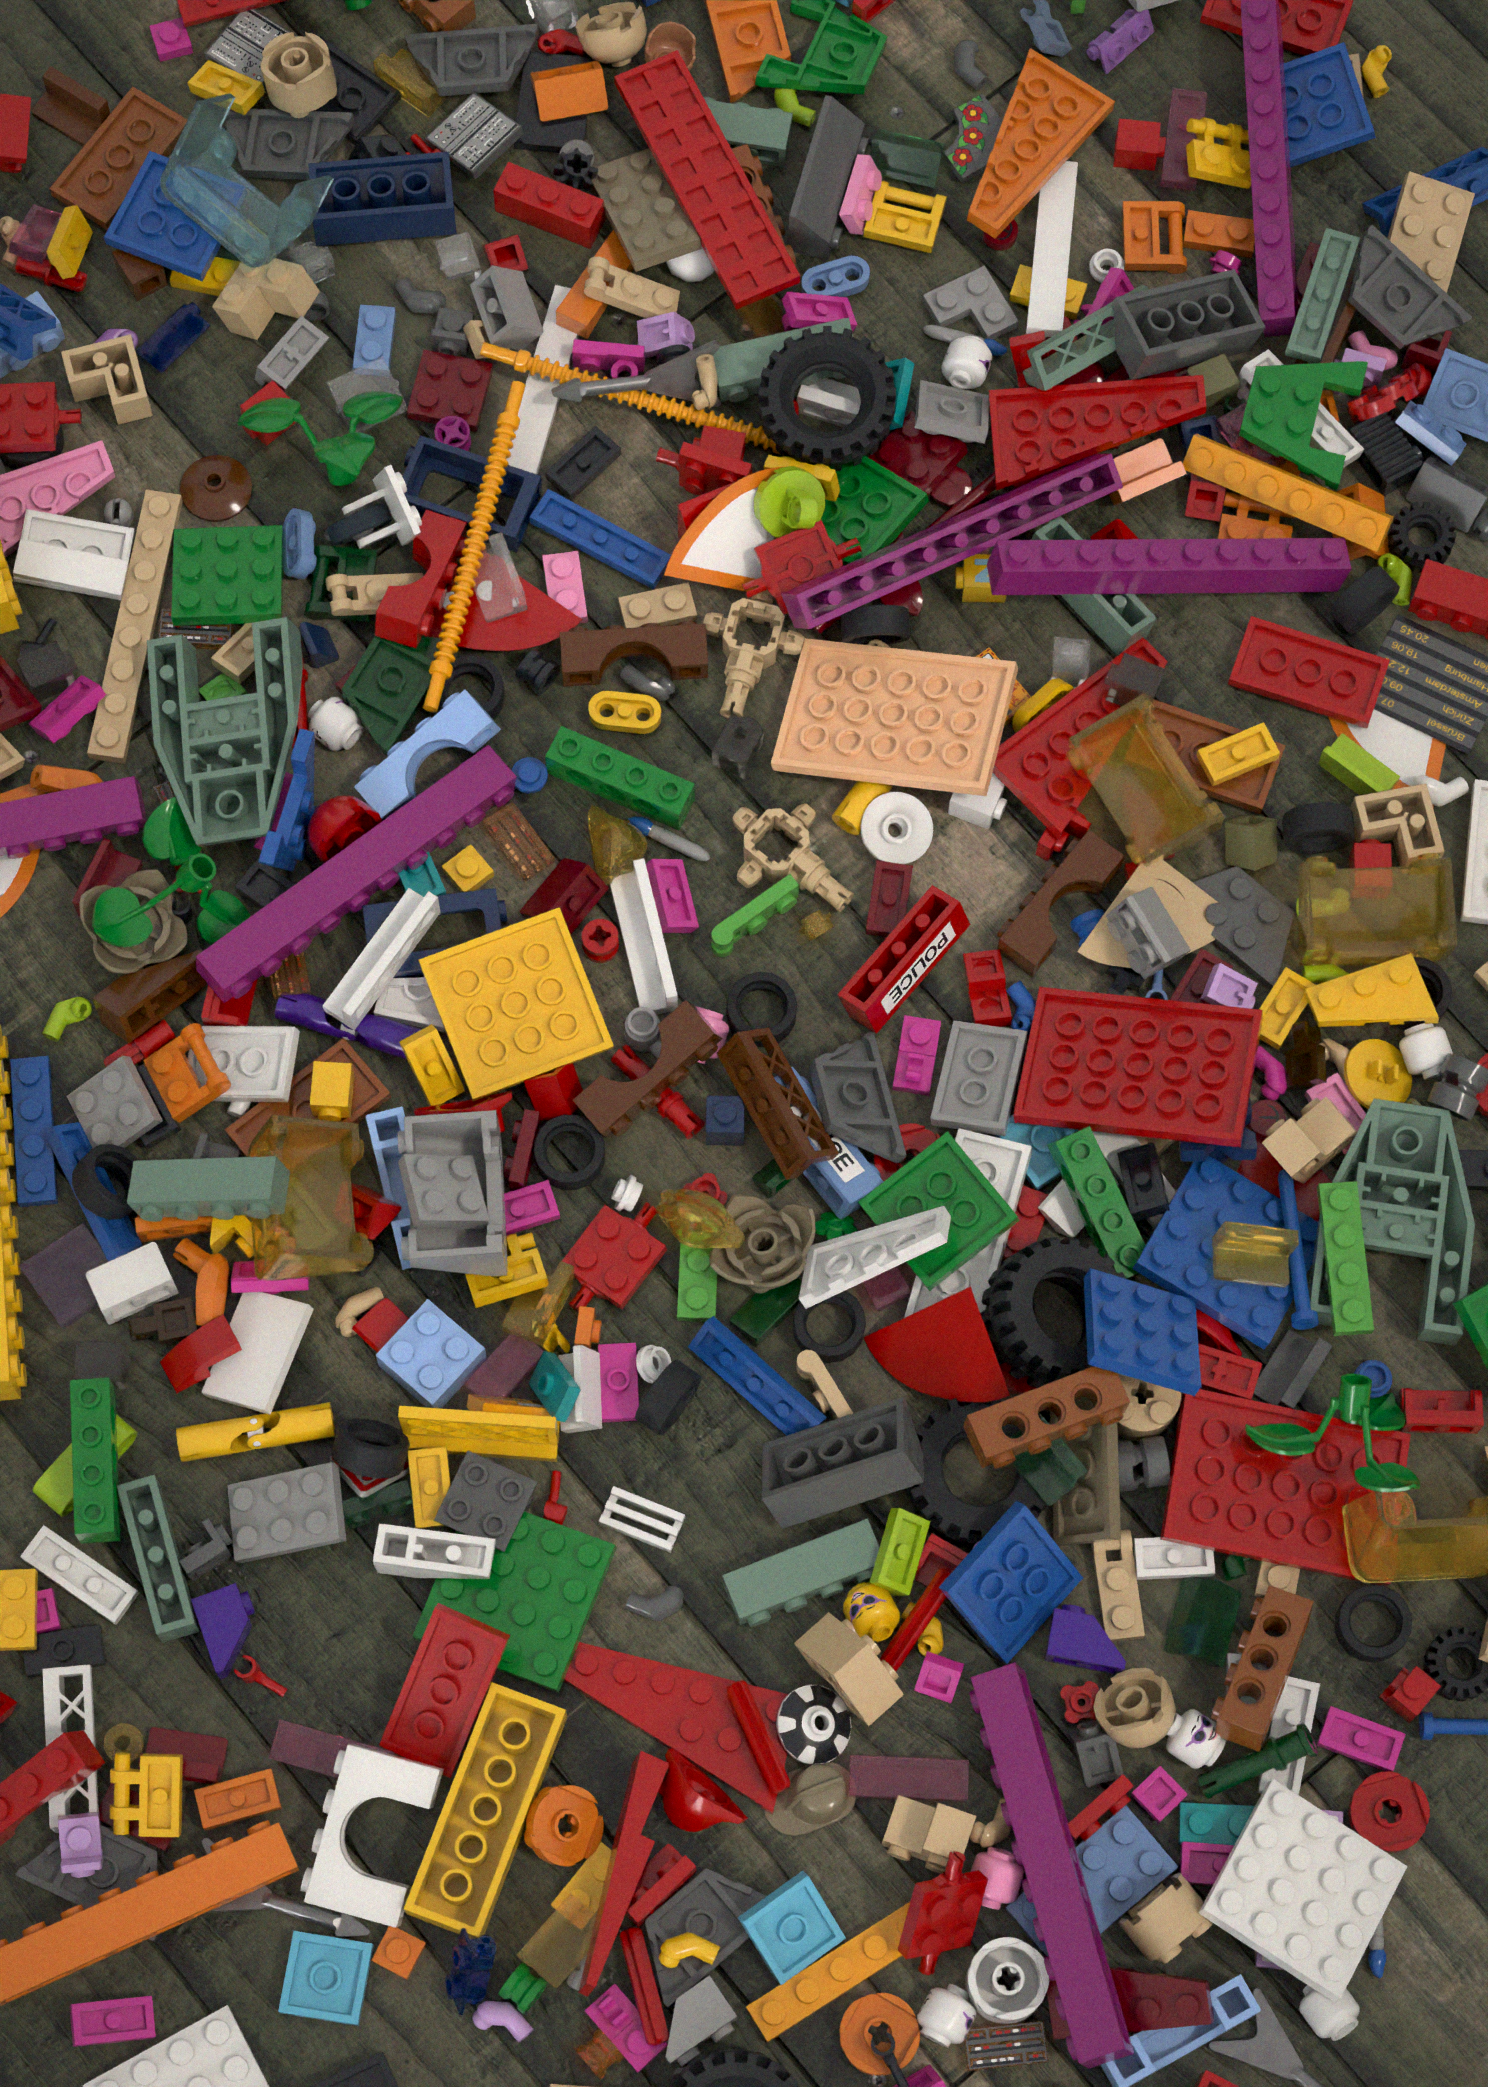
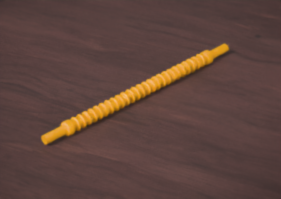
(523, 361)
(441, 669)

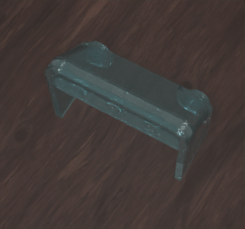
(223, 201)

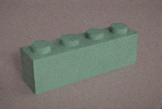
(762, 129)
(742, 363)
(1114, 617)
(208, 1188)
(158, 1558)
(802, 1573)

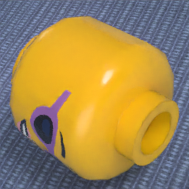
(871, 1611)

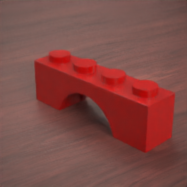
(409, 609)
(44, 1776)

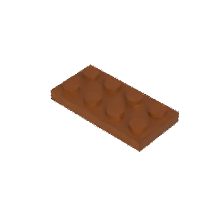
(114, 154)
(1191, 732)
(367, 1096)

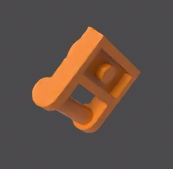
(1141, 236)
(177, 1079)

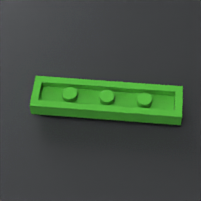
(1345, 1258)

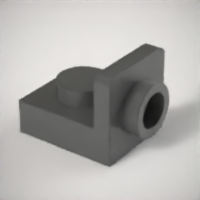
(449, 334)
(205, 1557)
(1095, 1753)

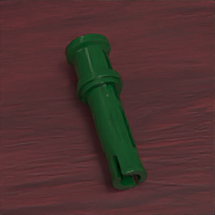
(1275, 1754)

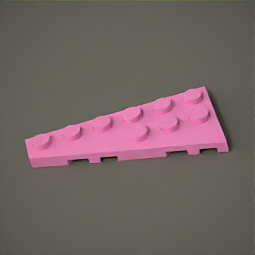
(50, 487)

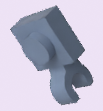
(1047, 32)

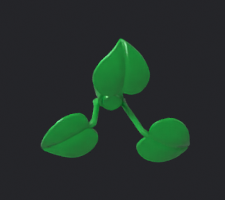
(341, 455)
(166, 836)
(1354, 1408)

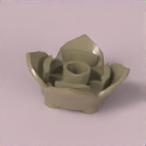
(168, 931)
(785, 1234)

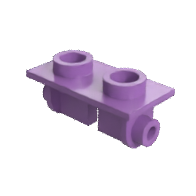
(1128, 34)

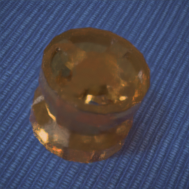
(599, 2053)

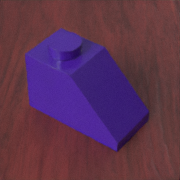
(224, 1624)
(1081, 1642)

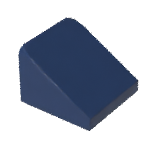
(1202, 425)
(318, 644)

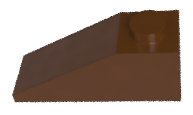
(148, 995)

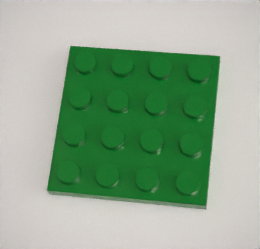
(536, 1594)

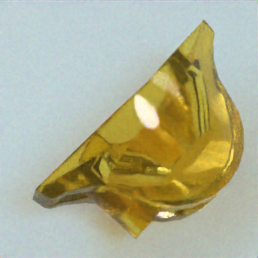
(614, 844)
(698, 1219)

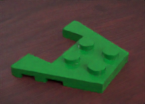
(839, 56)
(1285, 408)

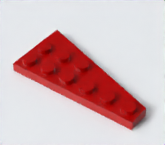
(1069, 422)
(1035, 758)
(682, 1713)

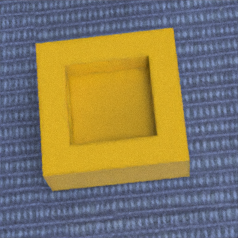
(468, 870)

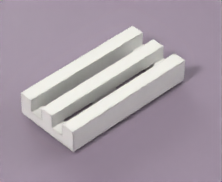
(611, 1506)

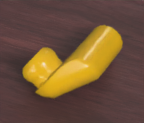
(1373, 69)
(931, 1638)
(684, 1946)

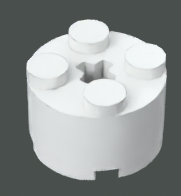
(1019, 1961)

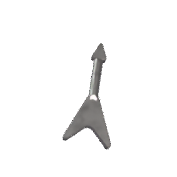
(671, 379)
(263, 1898)
(1269, 2048)

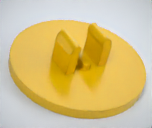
(1377, 1072)

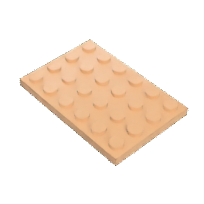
(895, 716)

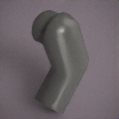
(419, 300)
(658, 1607)

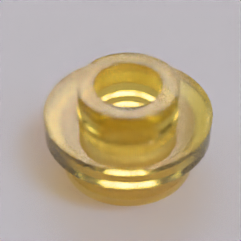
(816, 925)
(124, 1729)

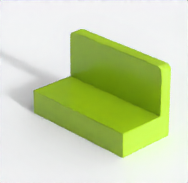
(1357, 767)
(900, 1552)

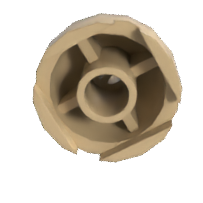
(613, 34)
(1136, 1708)

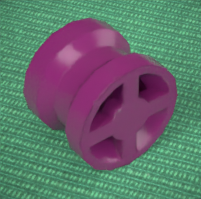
(453, 428)

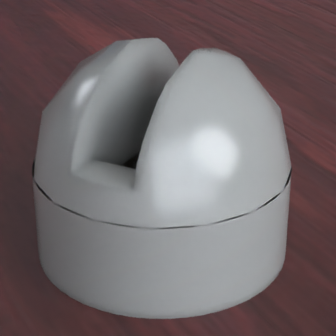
(125, 512)

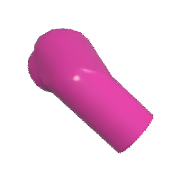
(1274, 1074)

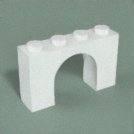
(335, 1878)

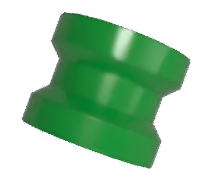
(523, 1988)

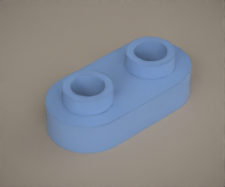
(833, 277)
(298, 544)

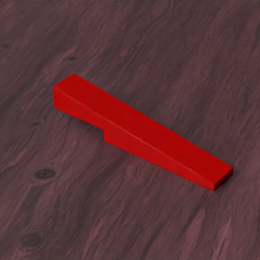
(626, 1863)

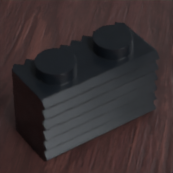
(1386, 453)

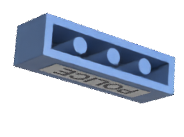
(844, 1178)

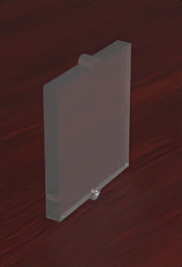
(367, 378)

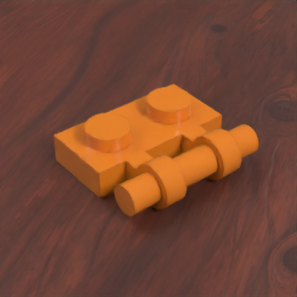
(1246, 528)

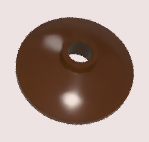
(219, 501)

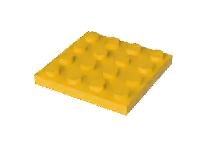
(516, 1004)

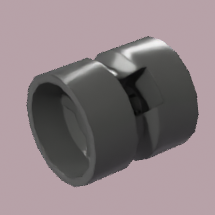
(1459, 1087)
(1152, 1463)

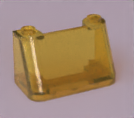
(1143, 783)
(1375, 912)
(318, 1221)
(1393, 1546)

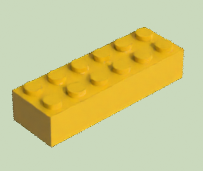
(485, 1811)

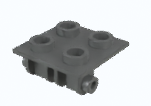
(486, 1500)

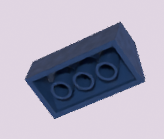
(385, 199)

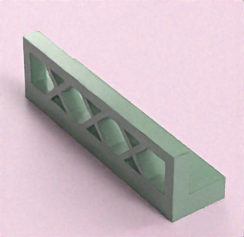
(1322, 296)
(1073, 356)

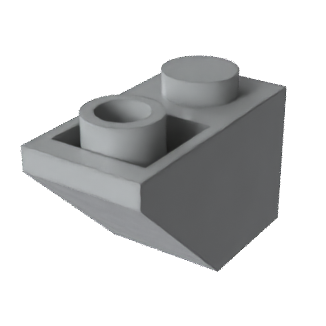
(696, 2018)

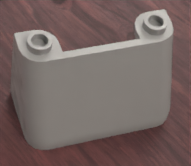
(460, 1250)

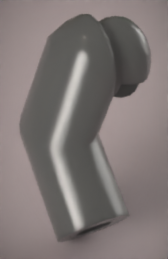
(965, 64)
(645, 685)

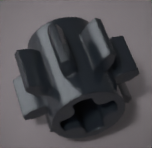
(579, 162)

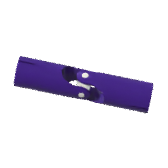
(373, 1031)

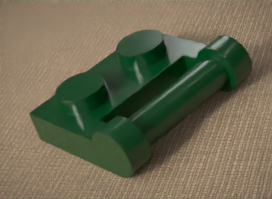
(351, 563)

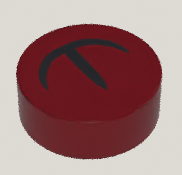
(1005, 239)
(1264, 1115)

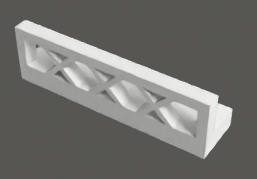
(1327, 431)
(644, 940)
(382, 958)
(55, 1725)

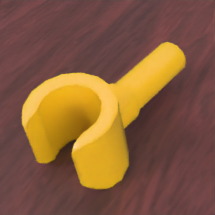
(554, 1339)

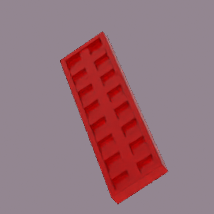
(707, 179)

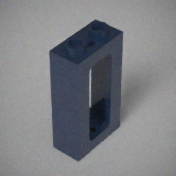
(440, 458)
(479, 900)

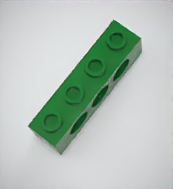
(620, 778)
(1098, 1199)
(94, 1460)

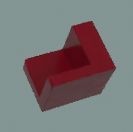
(1427, 352)

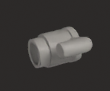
(642, 1031)

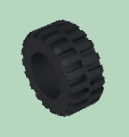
(1011, 1313)

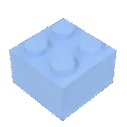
(431, 1356)

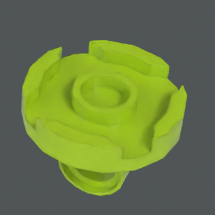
(789, 501)

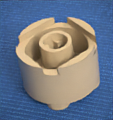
(298, 73)
(1147, 1418)
(1165, 1920)

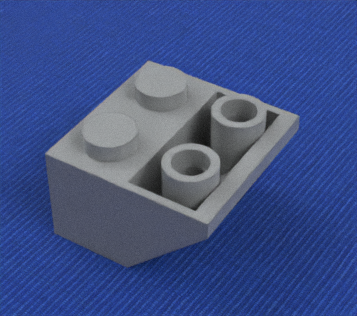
(1146, 933)

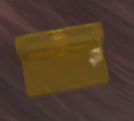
(409, 79)
(1253, 1253)
(536, 1311)
(560, 1941)

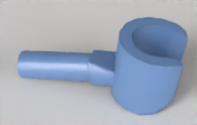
(1156, 988)

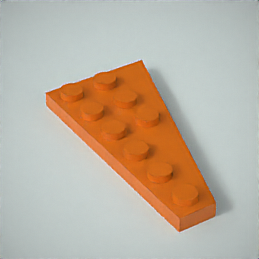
(1039, 133)

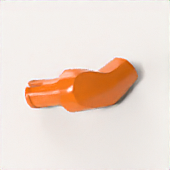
(55, 778)
(211, 1281)

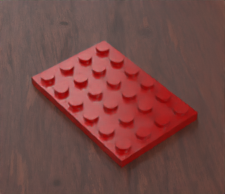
(1139, 1066)
(1261, 1503)

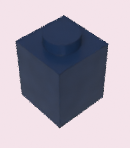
(725, 1120)

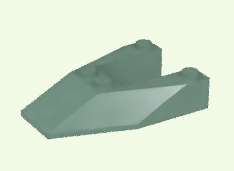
(229, 751)
(1410, 1206)

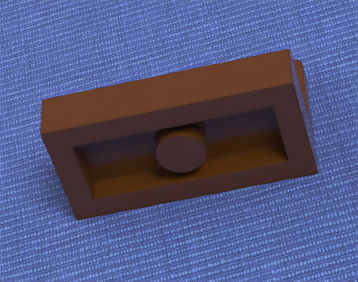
(70, 107)

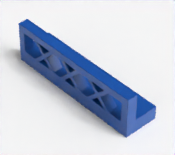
(1465, 172)
(15, 331)

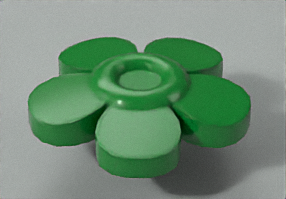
(833, 1226)

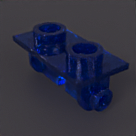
(173, 337)
(470, 1970)

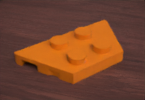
(743, 37)

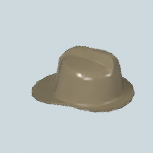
(813, 1800)

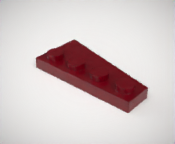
(1149, 2001)

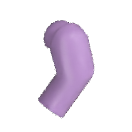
(502, 2014)

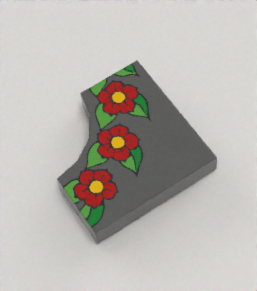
(976, 137)

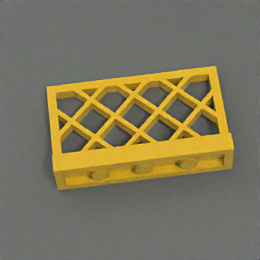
(481, 1433)

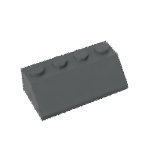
(824, 180)
(1184, 324)
(841, 1463)

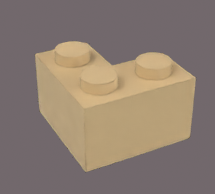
(259, 292)
(109, 369)
(1399, 816)
(1310, 1142)
(851, 1667)
(927, 1832)

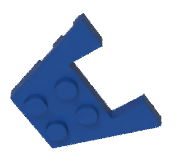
(288, 844)

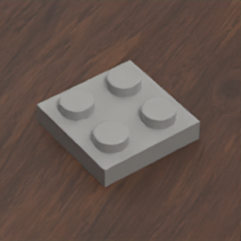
(952, 412)
(115, 1105)
(443, 1191)

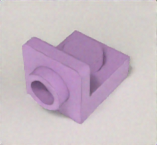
(664, 331)
(1374, 368)
(1229, 988)
(80, 1844)

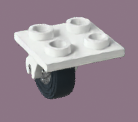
(361, 523)

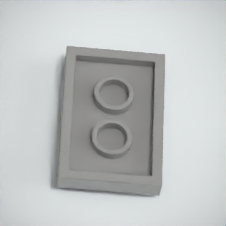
(979, 1078)
(286, 1512)

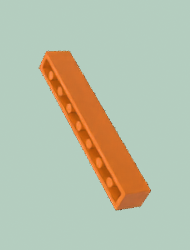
(143, 1911)

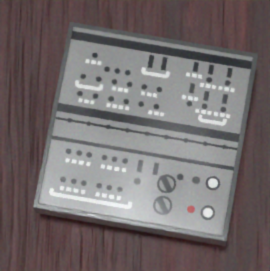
(243, 42)
(475, 135)

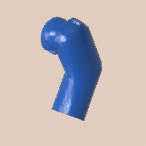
(1025, 1007)

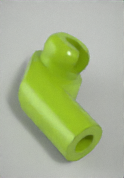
(64, 1014)

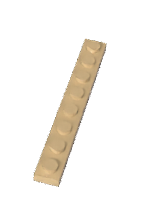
(135, 626)

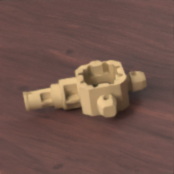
(745, 662)
(801, 863)

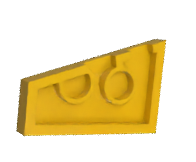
(1375, 994)

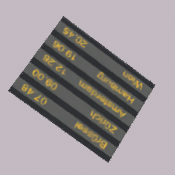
(1434, 684)

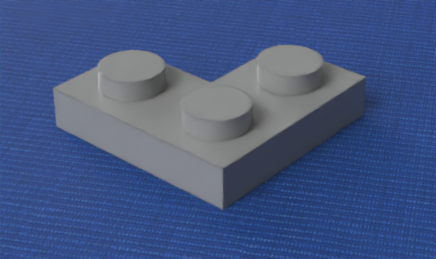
(974, 296)

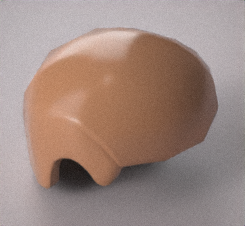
(668, 38)

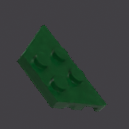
(389, 687)

